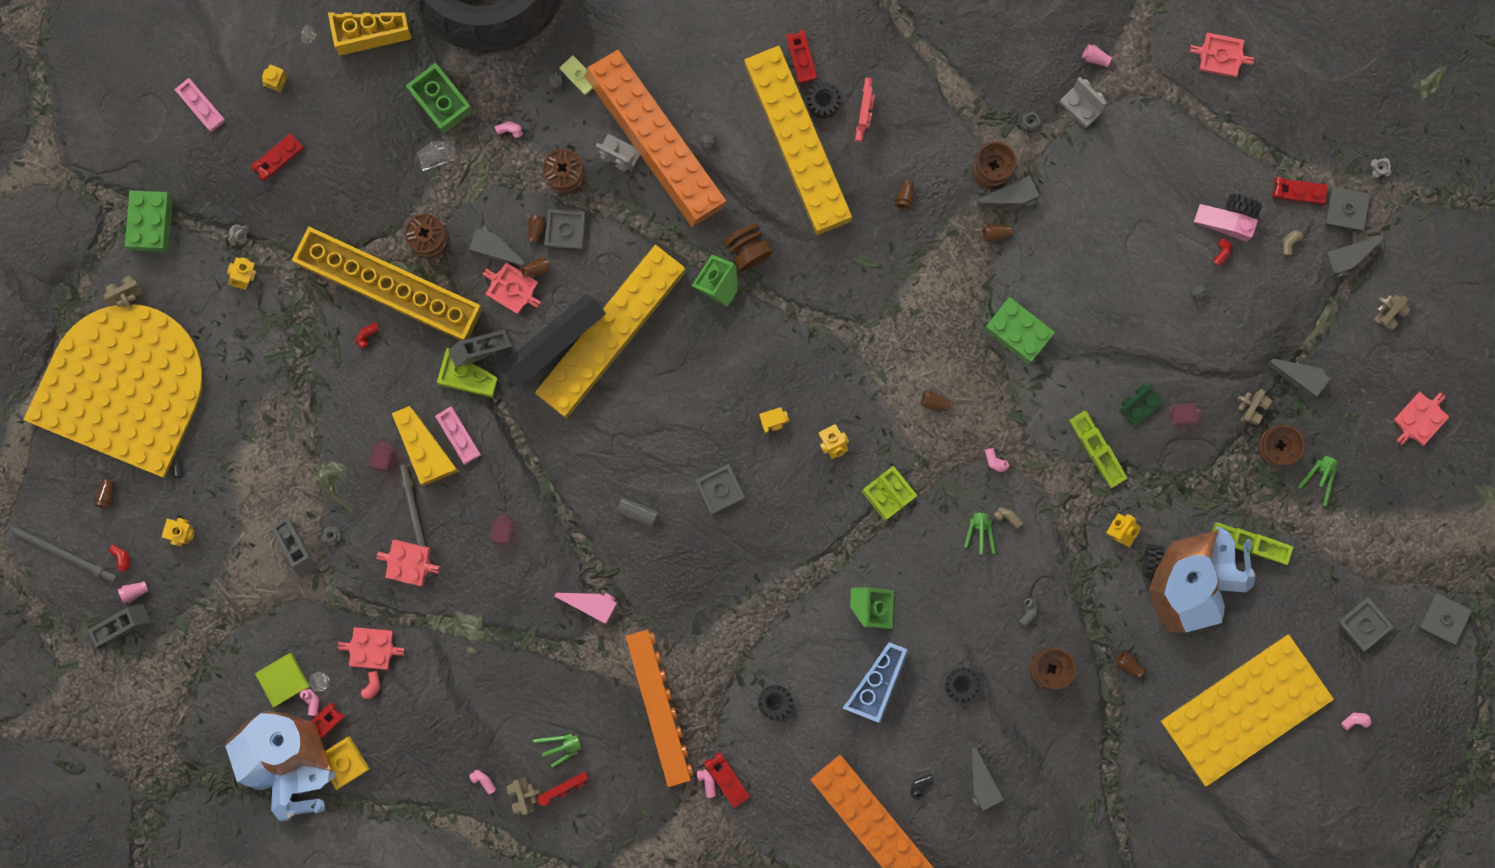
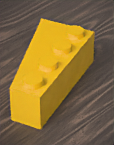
(367, 30)
(424, 451)

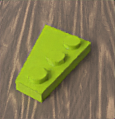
(466, 378)

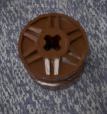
(1002, 159)
(562, 182)
(430, 246)
(748, 248)
(1292, 445)
(1061, 674)

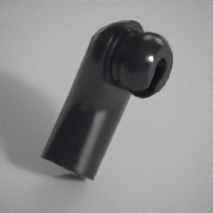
(176, 468)
(918, 786)

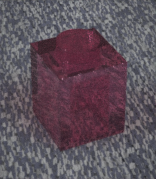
(1184, 414)
(382, 456)
(502, 530)

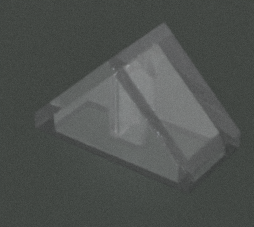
(436, 154)

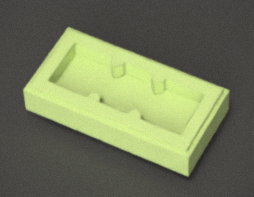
(576, 74)

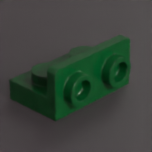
(1141, 405)

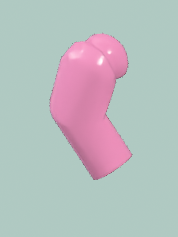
(509, 127)
(995, 463)
(312, 700)
(1356, 718)
(484, 780)
(709, 782)

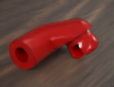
(1224, 253)
(364, 333)
(122, 557)

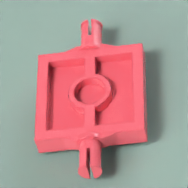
(1221, 55)
(867, 104)
(511, 288)
(1421, 419)
(408, 562)
(371, 648)

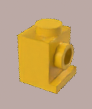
(274, 78)
(773, 419)

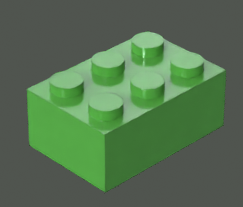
(439, 98)
(149, 221)
(1019, 331)

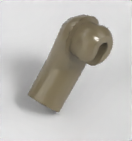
(1288, 242)
(1008, 514)

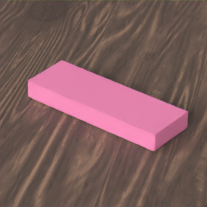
(200, 105)
(458, 435)

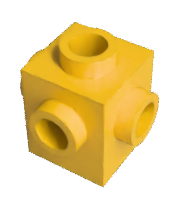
(241, 273)
(833, 442)
(1124, 529)
(172, 530)

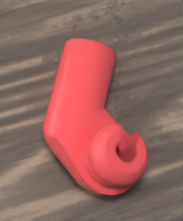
(373, 687)

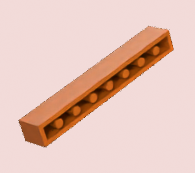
(658, 708)

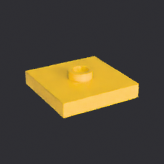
(346, 762)

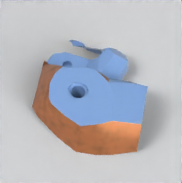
(1191, 577)
(283, 755)

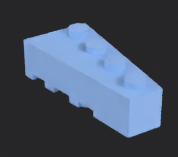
(878, 684)

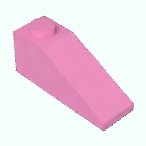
(1226, 222)
(592, 604)

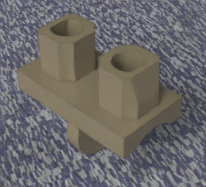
(124, 293)
(1389, 308)
(1250, 414)
(525, 794)

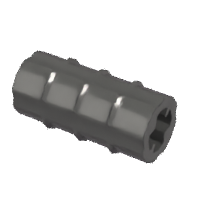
(637, 512)

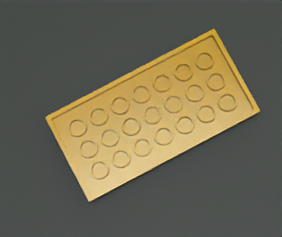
(1246, 710)

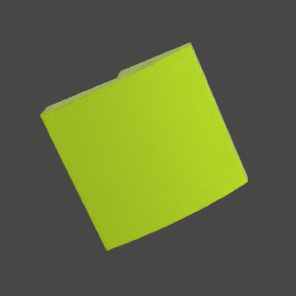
(889, 493)
(282, 680)

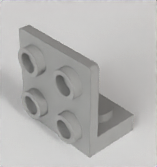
(1084, 102)
(618, 152)

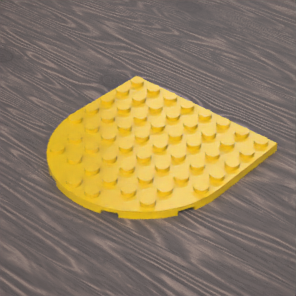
(122, 386)

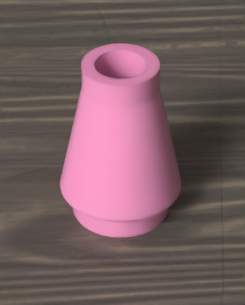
(1095, 55)
(133, 591)

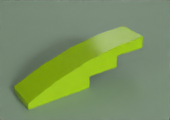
(1098, 449)
(1261, 545)

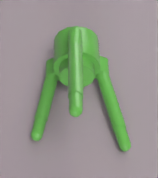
(1327, 468)
(981, 523)
(570, 745)

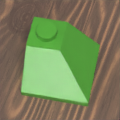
(717, 280)
(873, 606)

